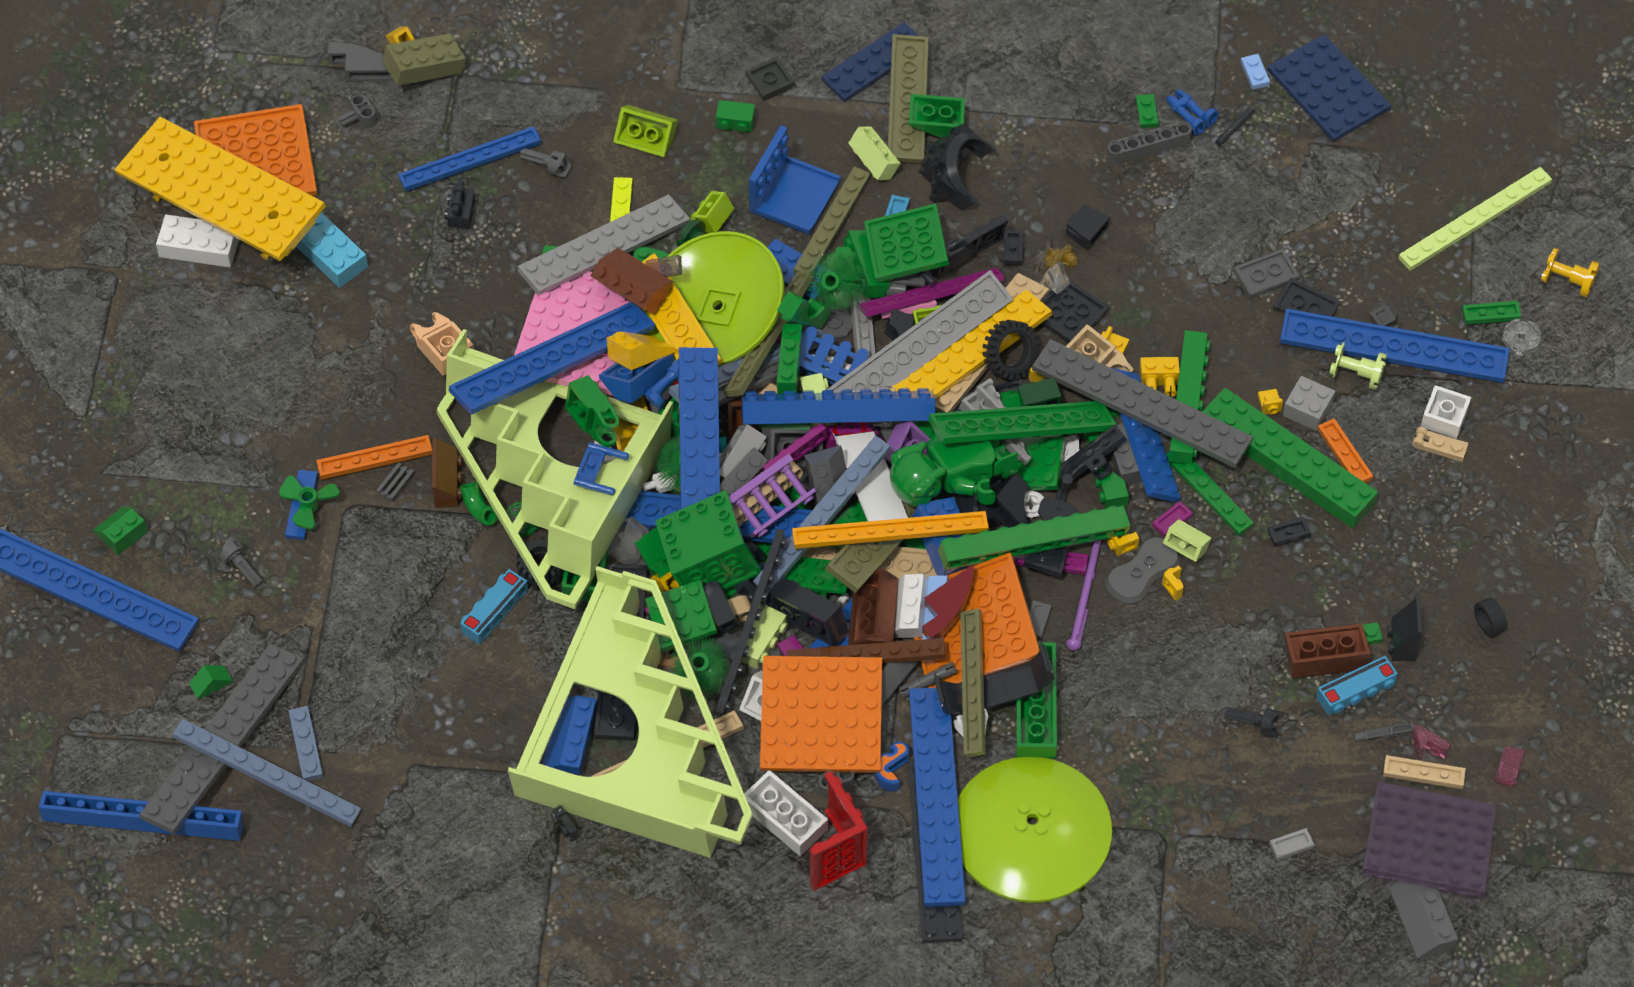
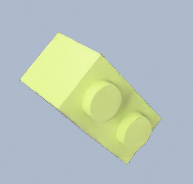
(1187, 540)

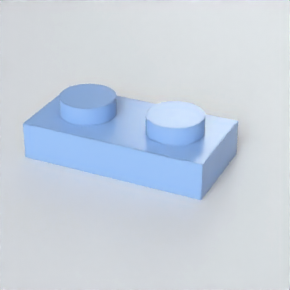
(1255, 71)

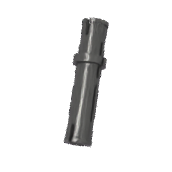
(928, 679)

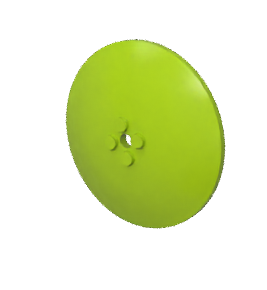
(739, 275)
(1038, 859)

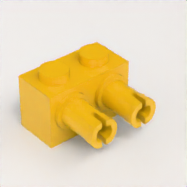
(1160, 371)

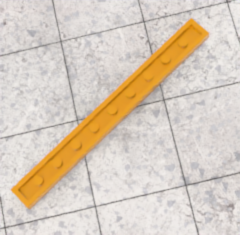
(889, 529)

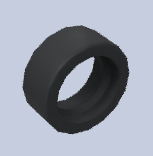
(1490, 617)

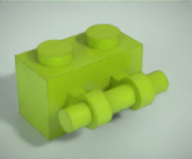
(713, 211)

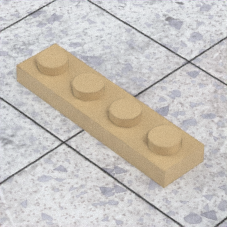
(1424, 772)

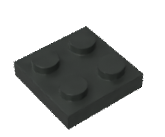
(769, 78)

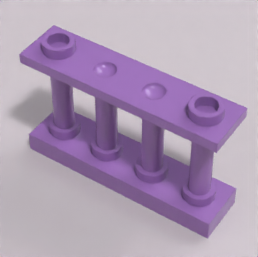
(768, 477)

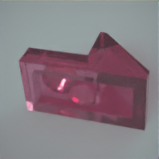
(1425, 740)

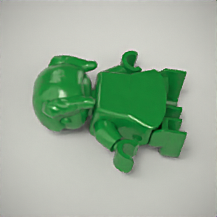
(955, 466)

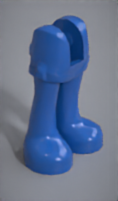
(1185, 101)
(654, 394)

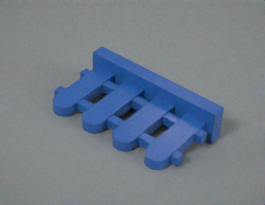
(818, 360)

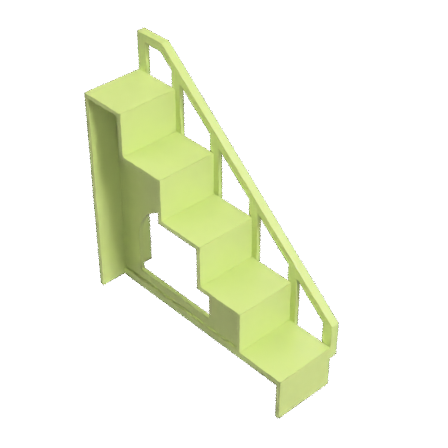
(577, 518)
(660, 785)

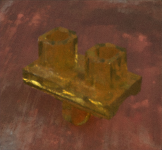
(1064, 256)

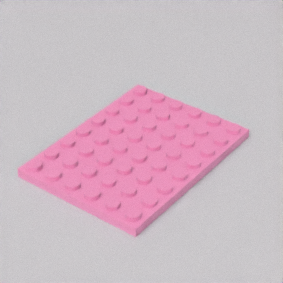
(564, 310)

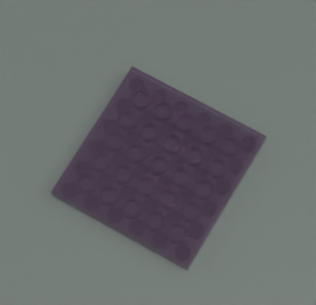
(1430, 839)

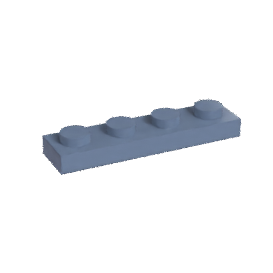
(305, 743)

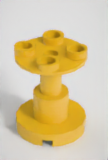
(1577, 275)

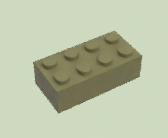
(423, 59)

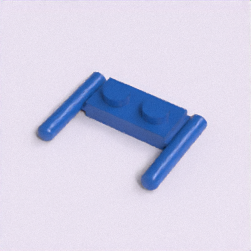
(592, 464)

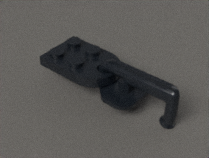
(972, 244)
(1052, 560)

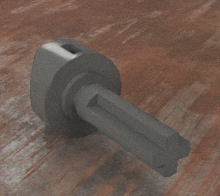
(553, 161)
(232, 553)

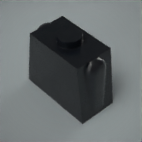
(1087, 226)

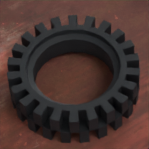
(1029, 348)

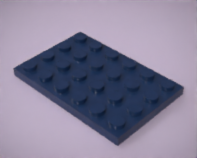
(1328, 88)

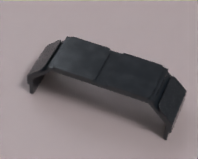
(1003, 685)

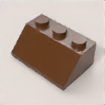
(445, 474)

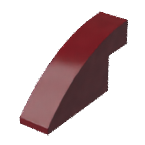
(947, 603)

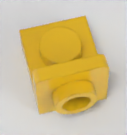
(1120, 342)
(1270, 401)
(1124, 544)
(1173, 583)

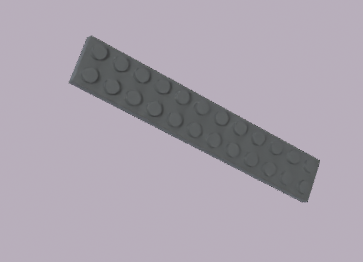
(1142, 403)
(232, 723)

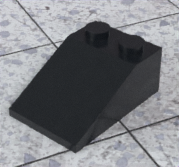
(1405, 632)

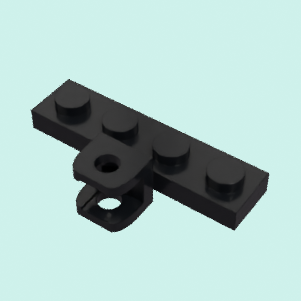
(1093, 455)

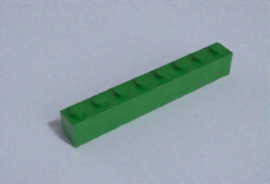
(1190, 387)

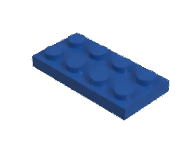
(787, 260)

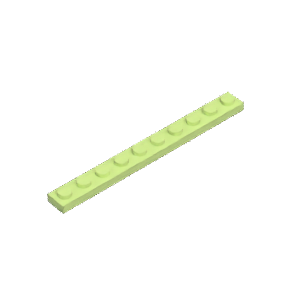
(1475, 218)

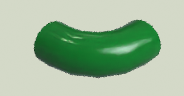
(476, 505)

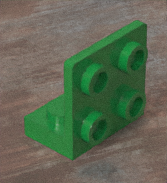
(653, 553)

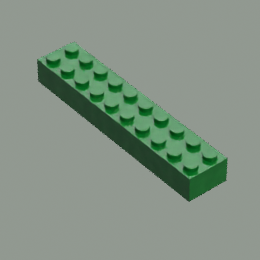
(1296, 460)

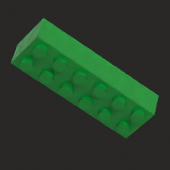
(1038, 718)

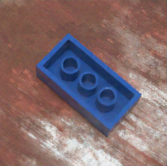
(938, 507)

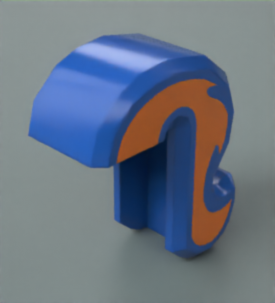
(890, 762)

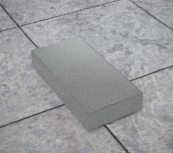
(1291, 844)

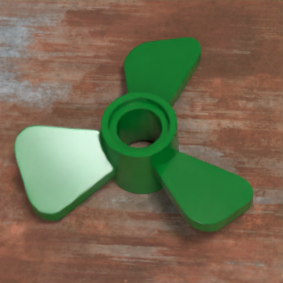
(293, 491)

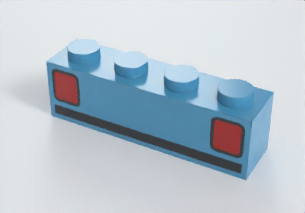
(494, 606)
(1357, 685)

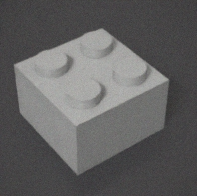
(1308, 403)

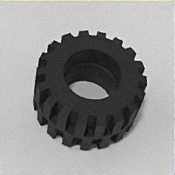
(538, 550)

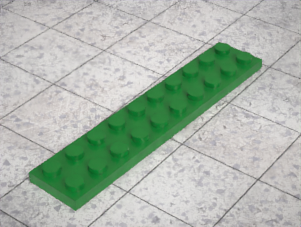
(1021, 422)

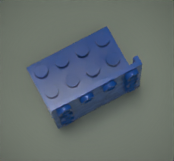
(789, 188)

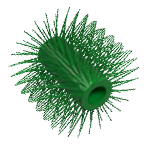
(837, 281)
(674, 464)
(703, 666)

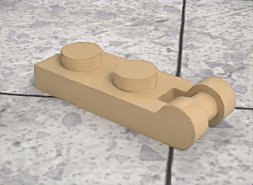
(1439, 444)

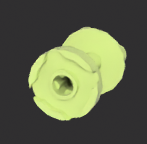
(1365, 368)

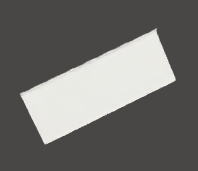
(876, 492)

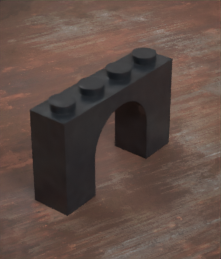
(719, 608)

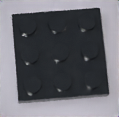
(1072, 311)

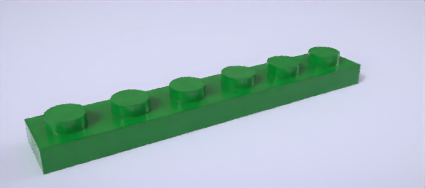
(1213, 496)

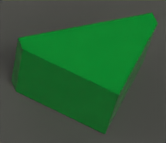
(209, 679)

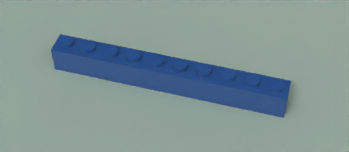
(125, 815)

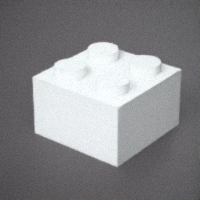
(1446, 412)

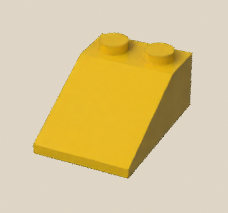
(636, 349)

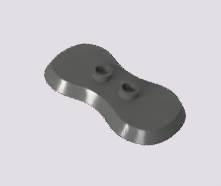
(1133, 579)

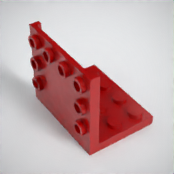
(845, 849)

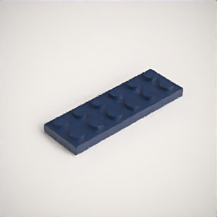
(864, 66)

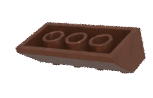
(632, 279)
(874, 610)
(1326, 650)

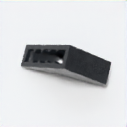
(1009, 502)

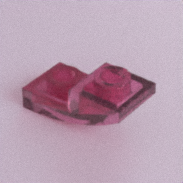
(1509, 765)

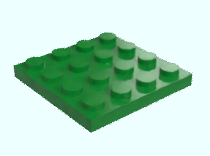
(906, 243)

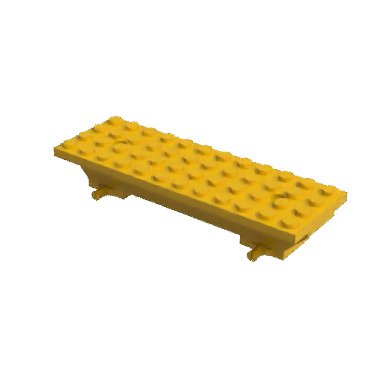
(220, 189)

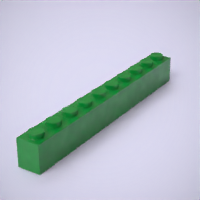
(1034, 537)

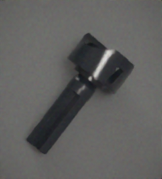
(1267, 721)

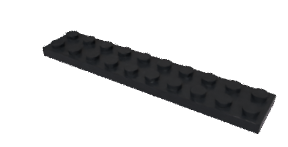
(613, 715)
(937, 922)

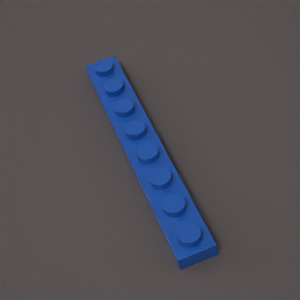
(469, 158)

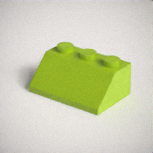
(645, 130)

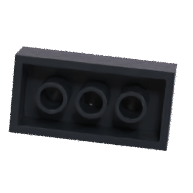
(809, 611)

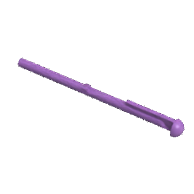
(1075, 641)

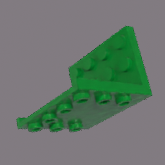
(707, 544)

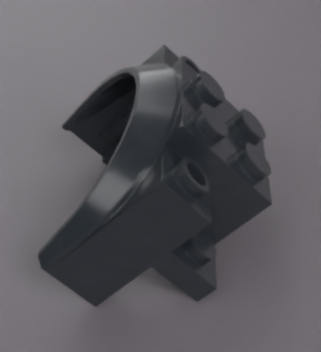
(942, 162)

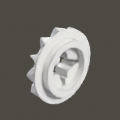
(1035, 498)

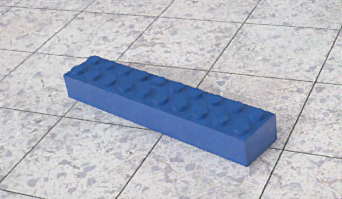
(837, 407)

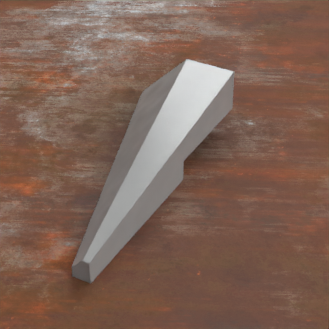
(987, 398)

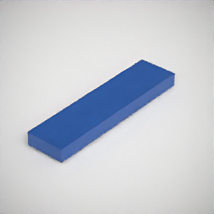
(305, 479)

